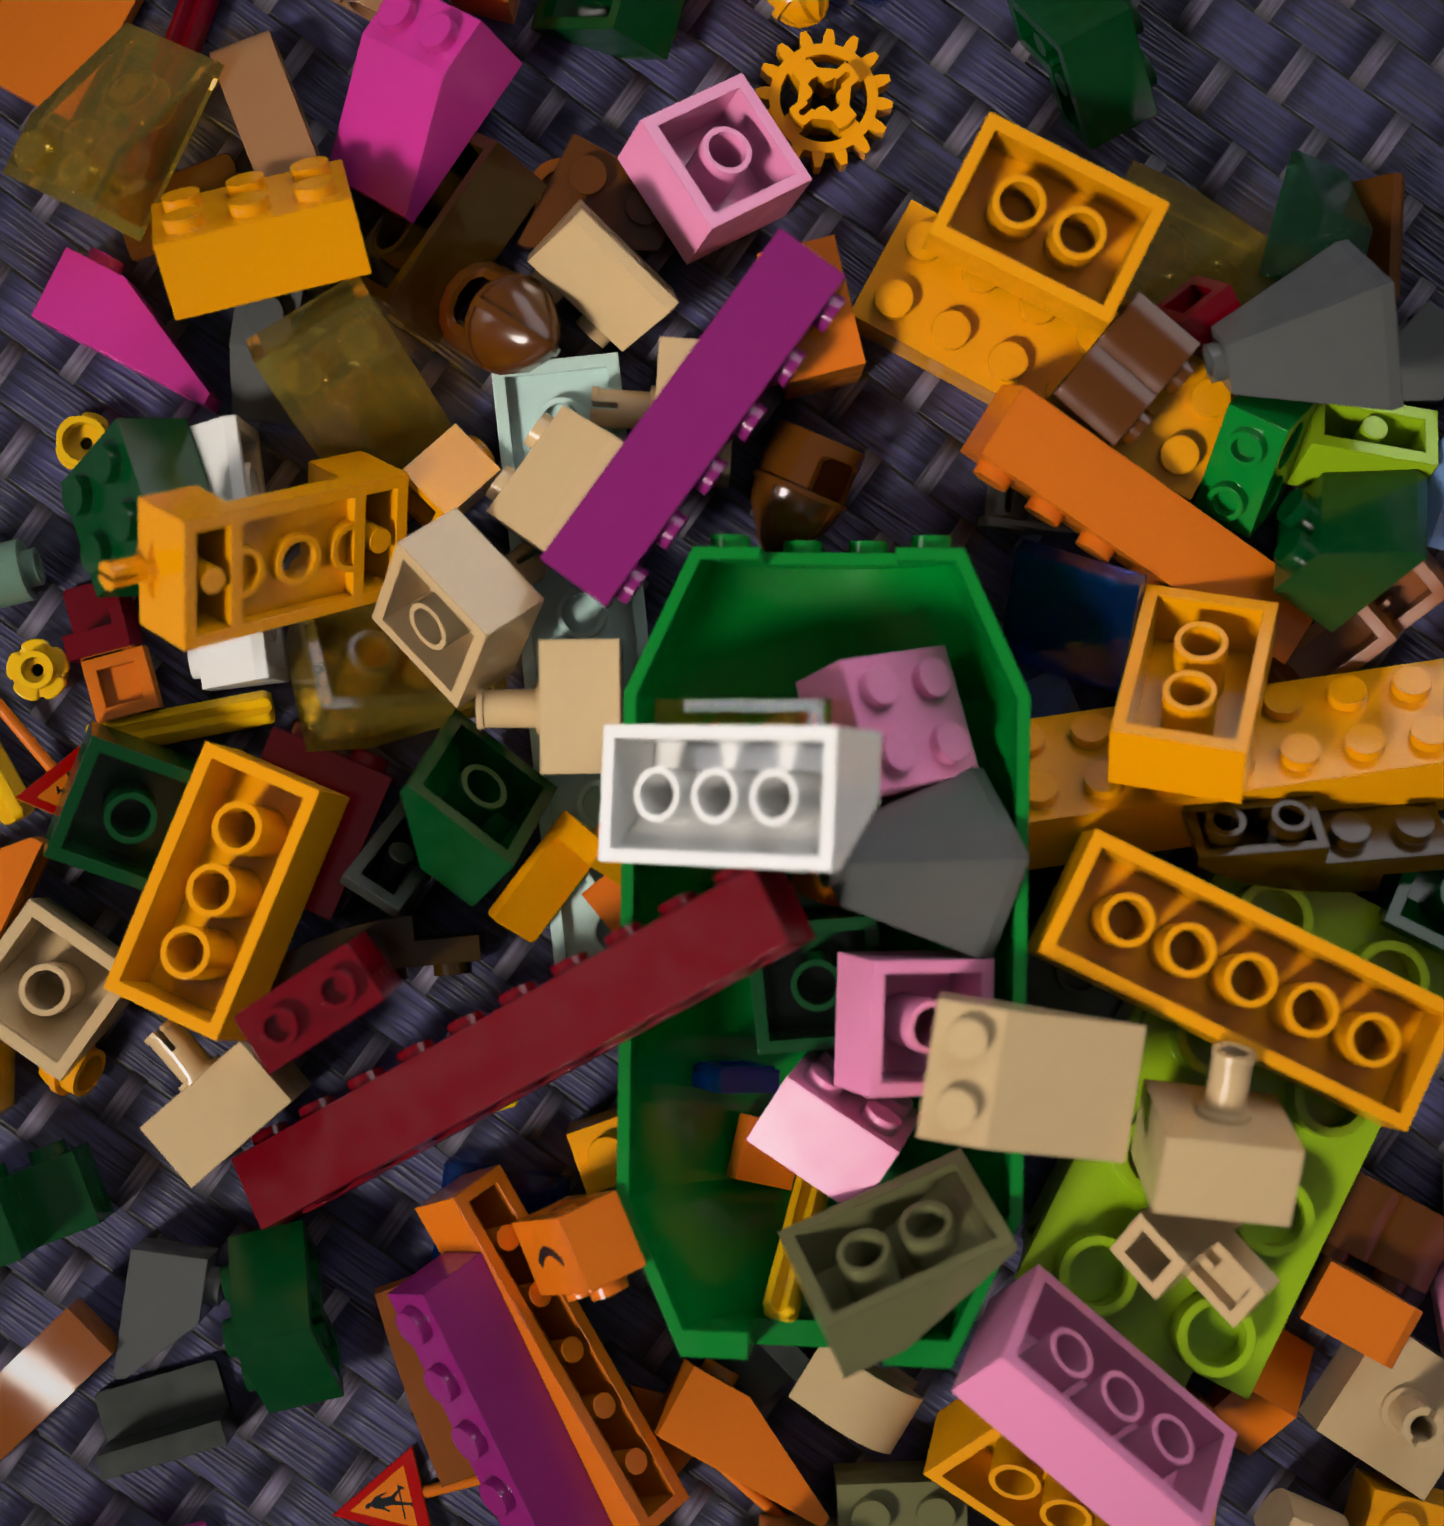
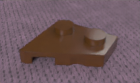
(605, 187)

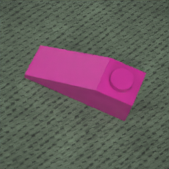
(110, 315)

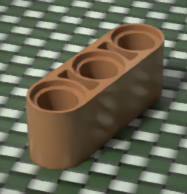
(264, 104)

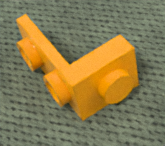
(551, 877)

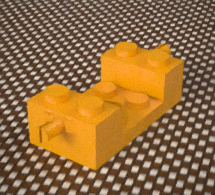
(217, 565)

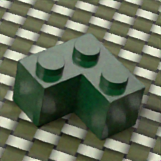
(1091, 61)
(49, 1199)
(280, 1318)

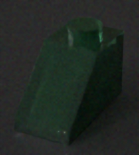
(1311, 214)

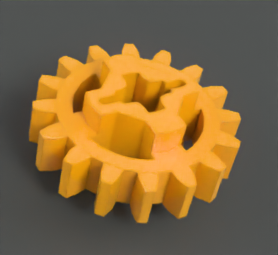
(846, 80)

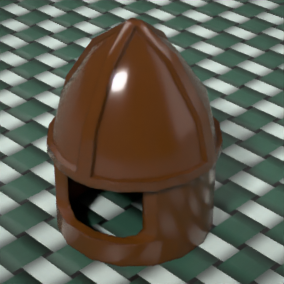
(508, 323)
(800, 485)

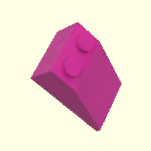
(417, 100)

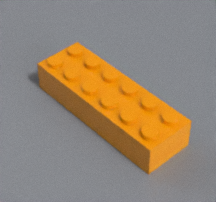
(990, 338)
(1242, 979)

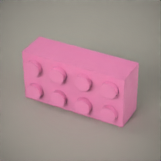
(1093, 1408)

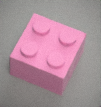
(714, 168)
(912, 703)
(889, 1013)
(830, 1133)

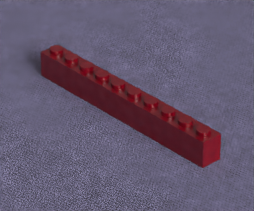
(525, 1043)

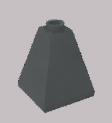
(1315, 336)
(938, 865)

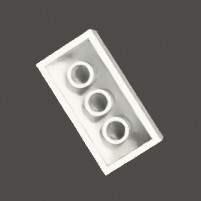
(234, 470)
(737, 794)

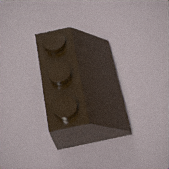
(461, 224)

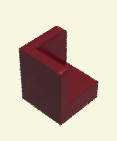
(99, 624)

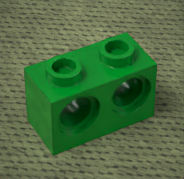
(1252, 460)

